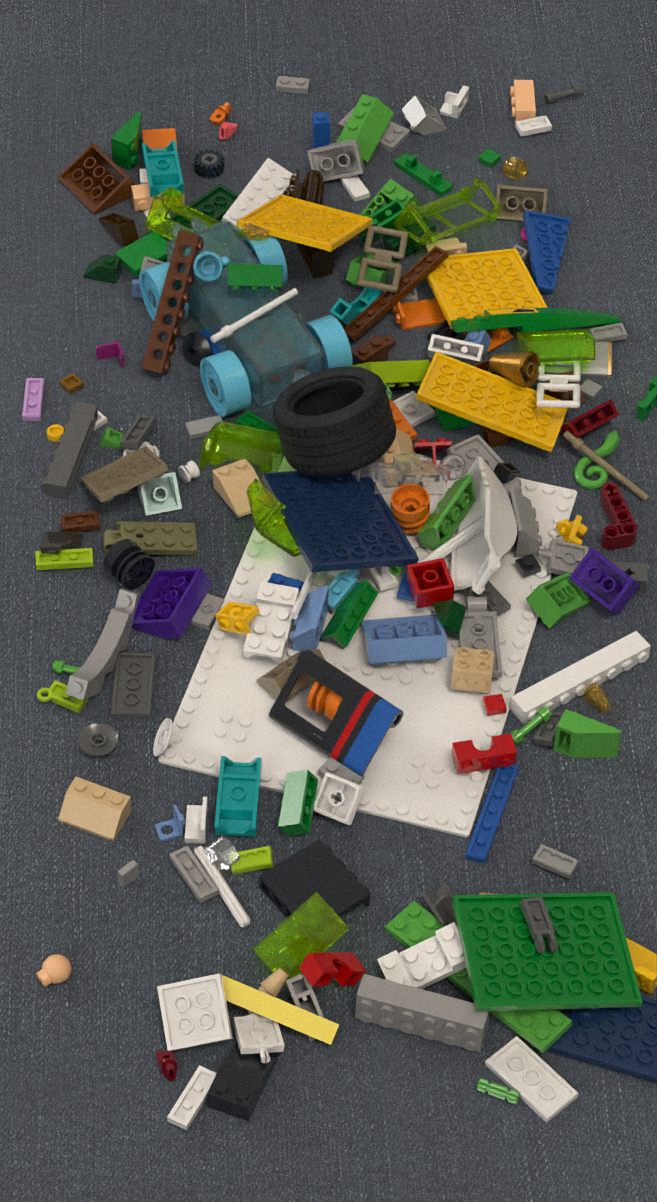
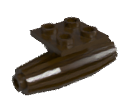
(311, 189)

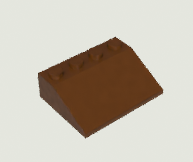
(96, 180)

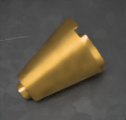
(517, 367)

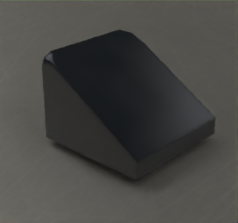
(506, 472)

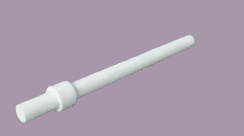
(228, 330)
(302, 595)

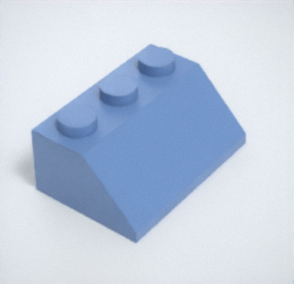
(311, 620)

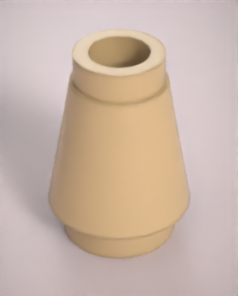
(274, 983)

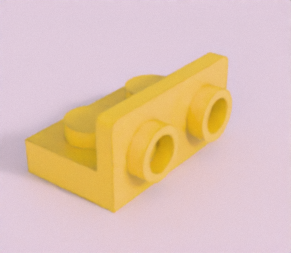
(236, 616)

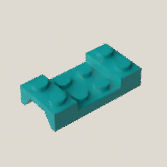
(162, 168)
(238, 798)

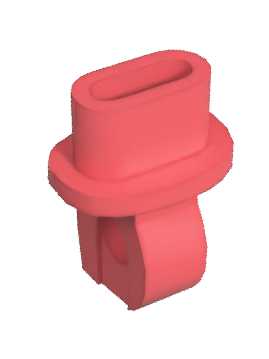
(227, 130)

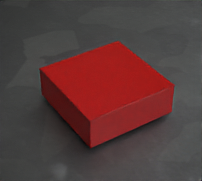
(494, 704)

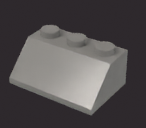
(527, 537)

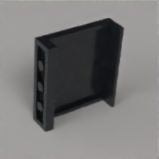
(310, 872)

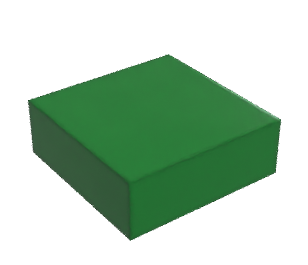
(489, 158)

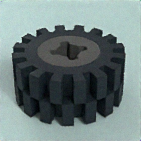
(209, 163)

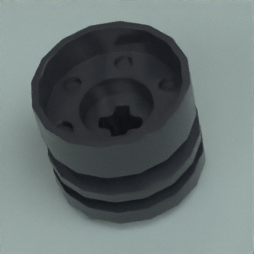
(129, 564)

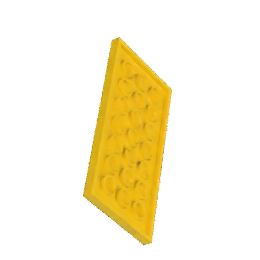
(490, 401)

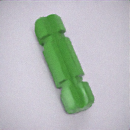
(498, 1090)

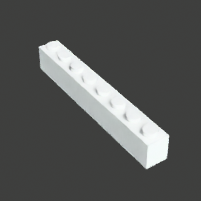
(574, 679)

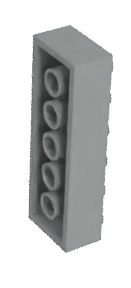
(421, 1013)

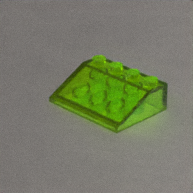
(559, 345)

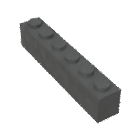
(71, 450)

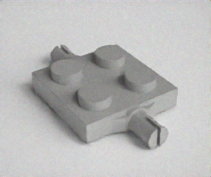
(563, 556)

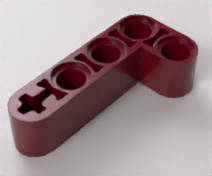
(623, 528)

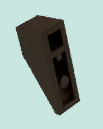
(120, 228)

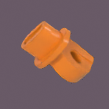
(220, 114)

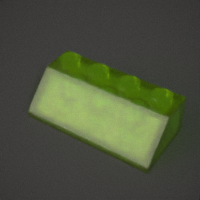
(305, 931)

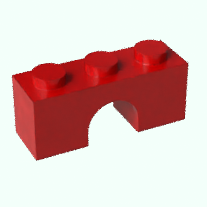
(469, 759)
(323, 967)

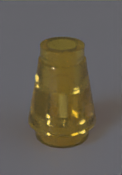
(254, 232)
(597, 697)

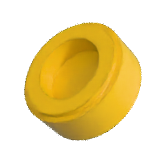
(54, 432)

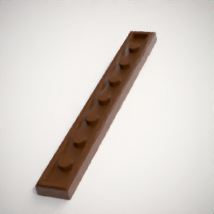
(388, 300)

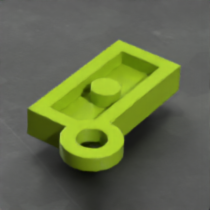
(58, 694)

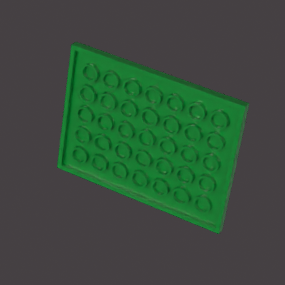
(508, 973)

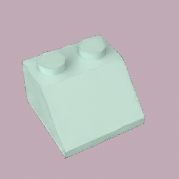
(160, 494)

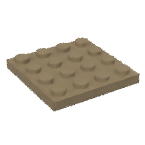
(124, 474)

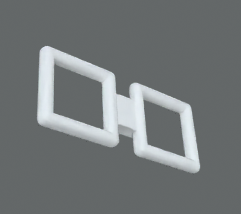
(559, 384)

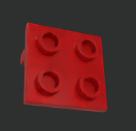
(439, 444)

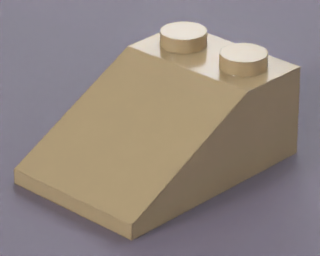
(232, 485)

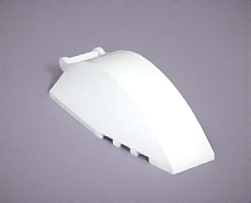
(482, 554)

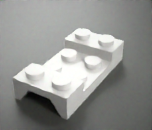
(273, 623)
(427, 960)

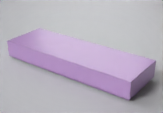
(33, 399)

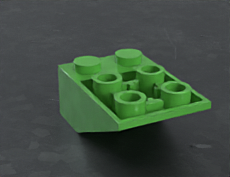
(386, 195)
(585, 737)

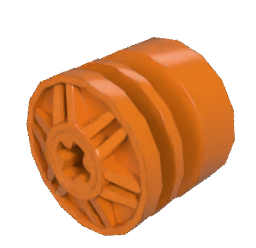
(410, 507)
(323, 700)

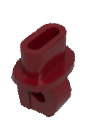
(167, 1064)

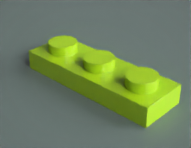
(66, 559)

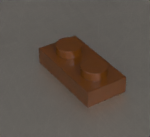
(80, 521)

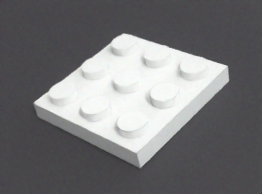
(194, 1012)

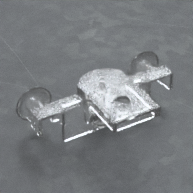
(414, 469)

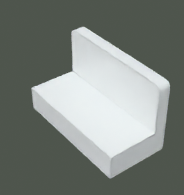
(196, 823)

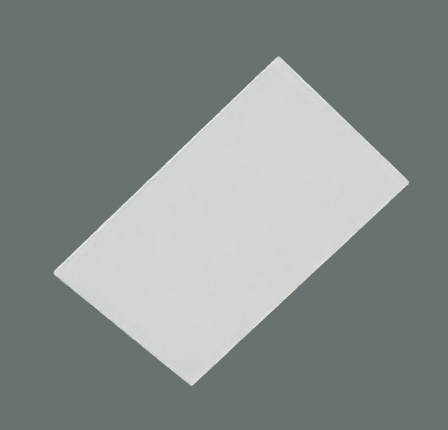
(413, 768)

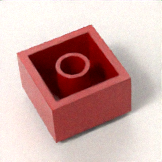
(430, 582)

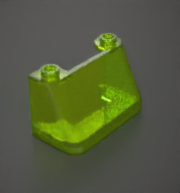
(269, 519)

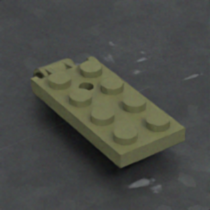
(157, 539)

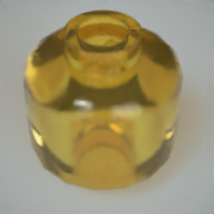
(515, 168)

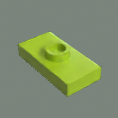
(253, 860)

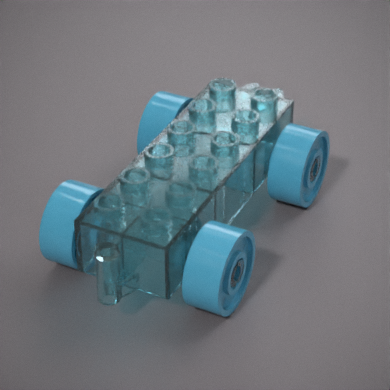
(267, 351)

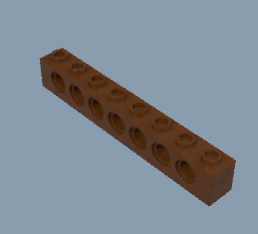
(169, 293)

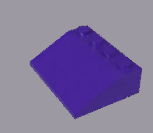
(171, 602)

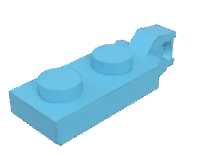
(341, 587)

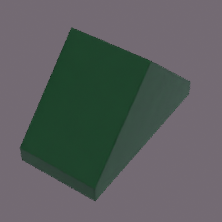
(450, 615)

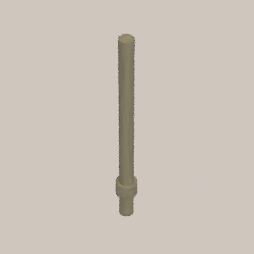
(579, 444)

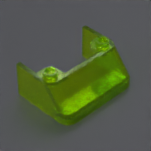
(239, 443)

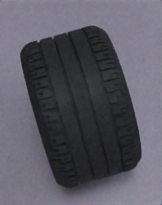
(334, 421)

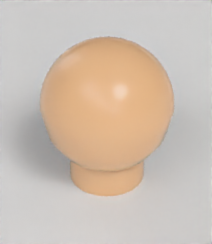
(54, 970)

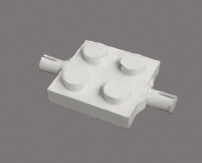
(258, 1035)

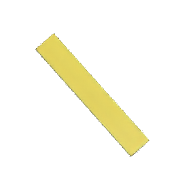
(279, 1011)

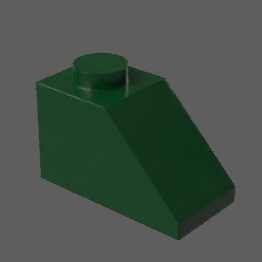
(105, 269)

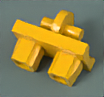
(571, 529)

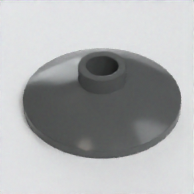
(95, 734)

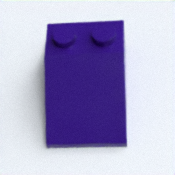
(605, 581)

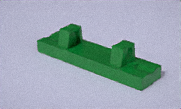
(423, 175)

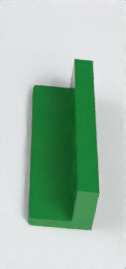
(350, 613)

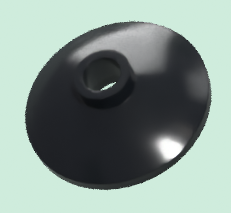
(196, 347)

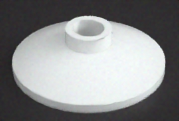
(163, 737)

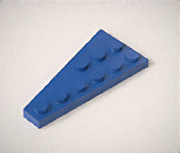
(546, 244)

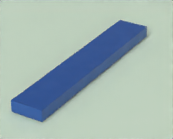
(491, 813)

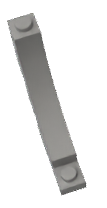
(114, 638)

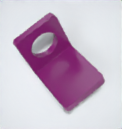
(110, 350)

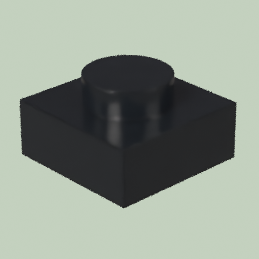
(528, 565)

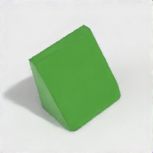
(110, 438)

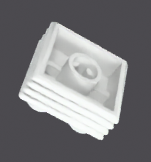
(327, 804)

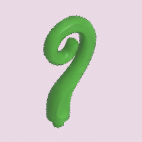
(607, 448)

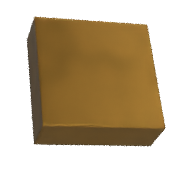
(71, 383)

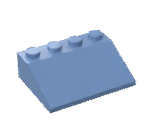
(404, 639)

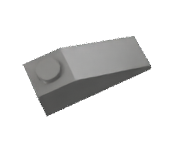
(303, 996)

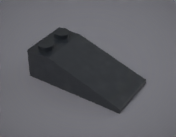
(240, 1083)

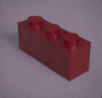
(590, 419)

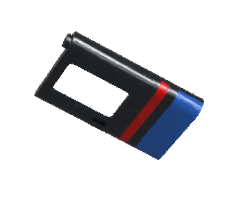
(357, 725)

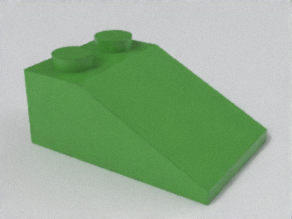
(372, 273)
(558, 599)

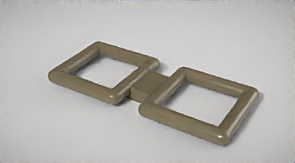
(382, 259)

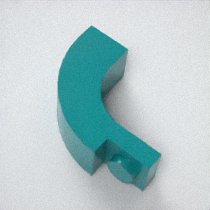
(348, 311)

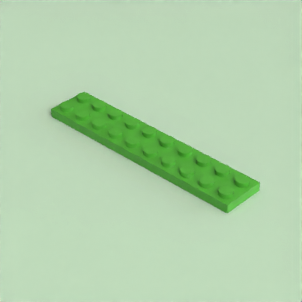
(536, 1026)

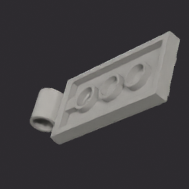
(475, 447)
(486, 621)

